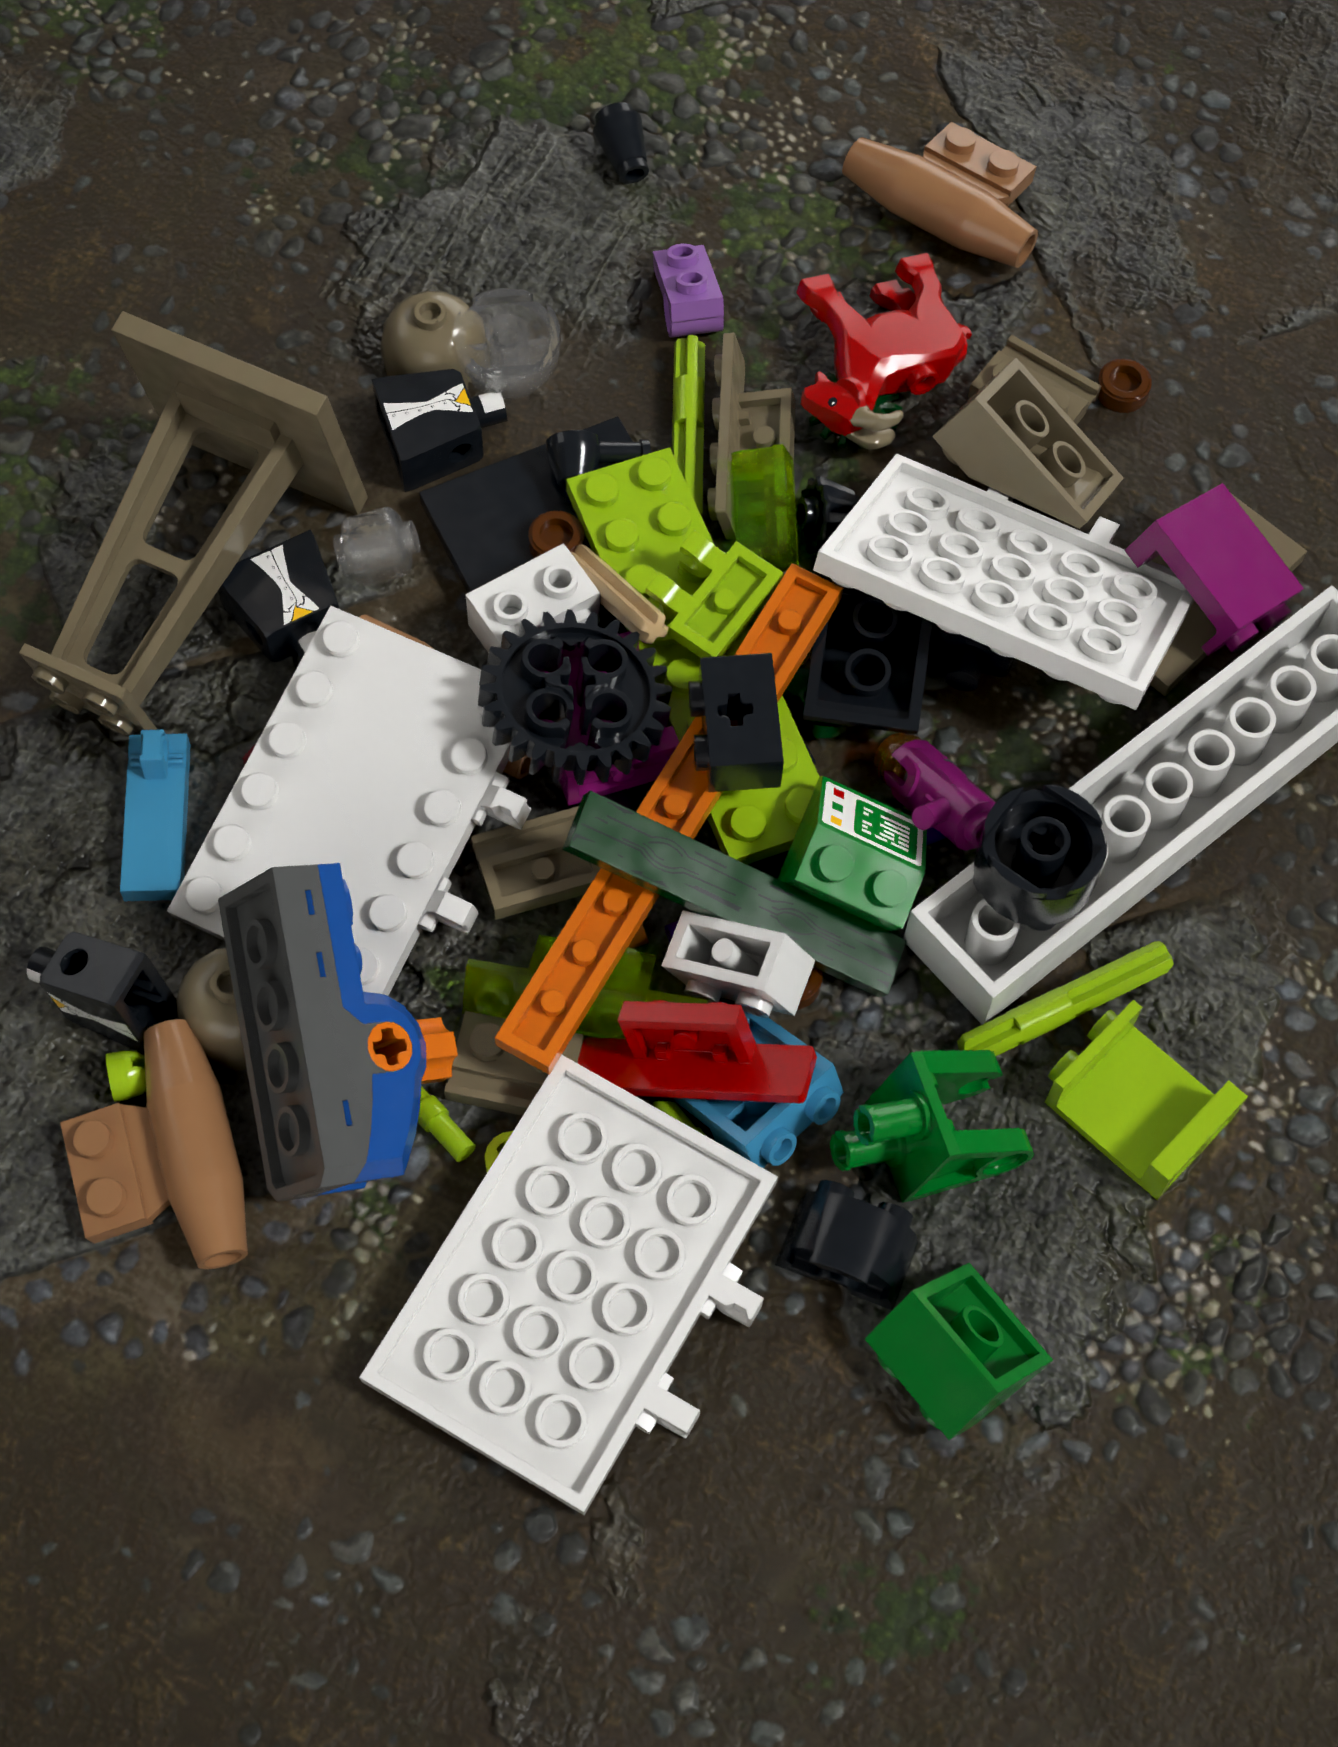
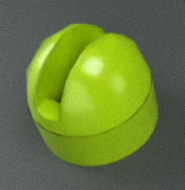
(126, 1074)

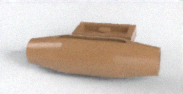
(952, 191)
(173, 1152)

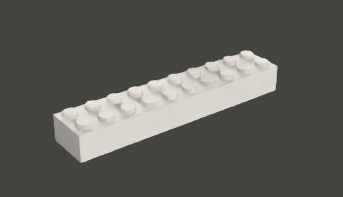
(1157, 807)

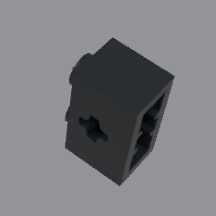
(742, 691)

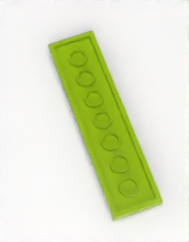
(635, 523)

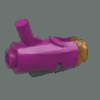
(933, 789)

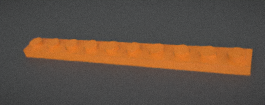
(678, 799)

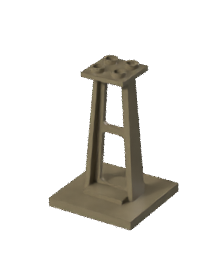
(230, 411)

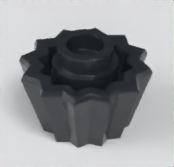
(822, 510)

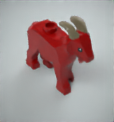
(884, 354)

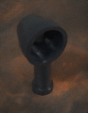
(582, 451)

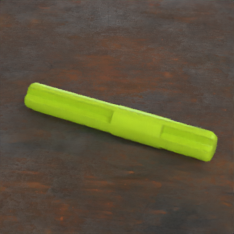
(689, 413)
(1069, 1000)

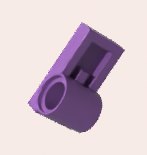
(688, 290)

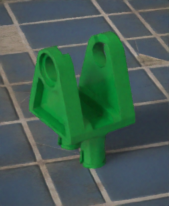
(911, 1132)

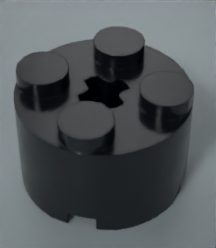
(1039, 855)

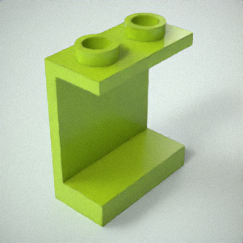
(1139, 1102)

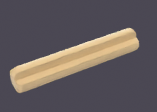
(622, 598)

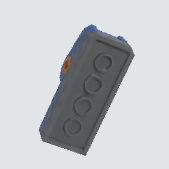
(324, 1061)

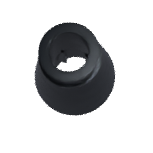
(622, 139)

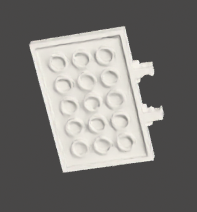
(1009, 579)
(368, 768)
(575, 1286)

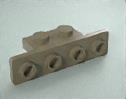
(743, 423)

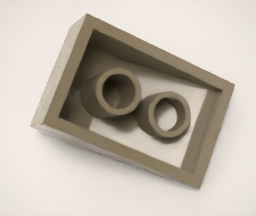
(1028, 448)

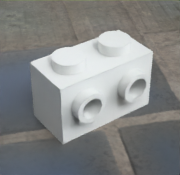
(540, 585)
(738, 963)

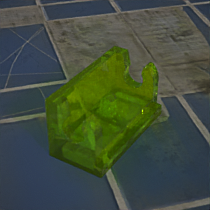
(766, 503)

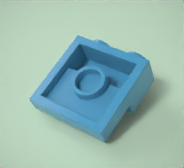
(769, 1129)

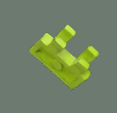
(724, 603)

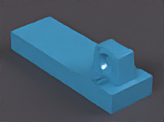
(155, 816)

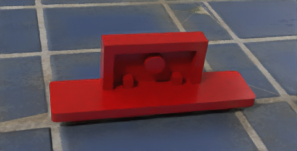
(697, 1055)

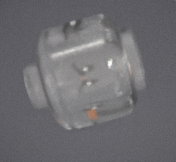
(376, 546)

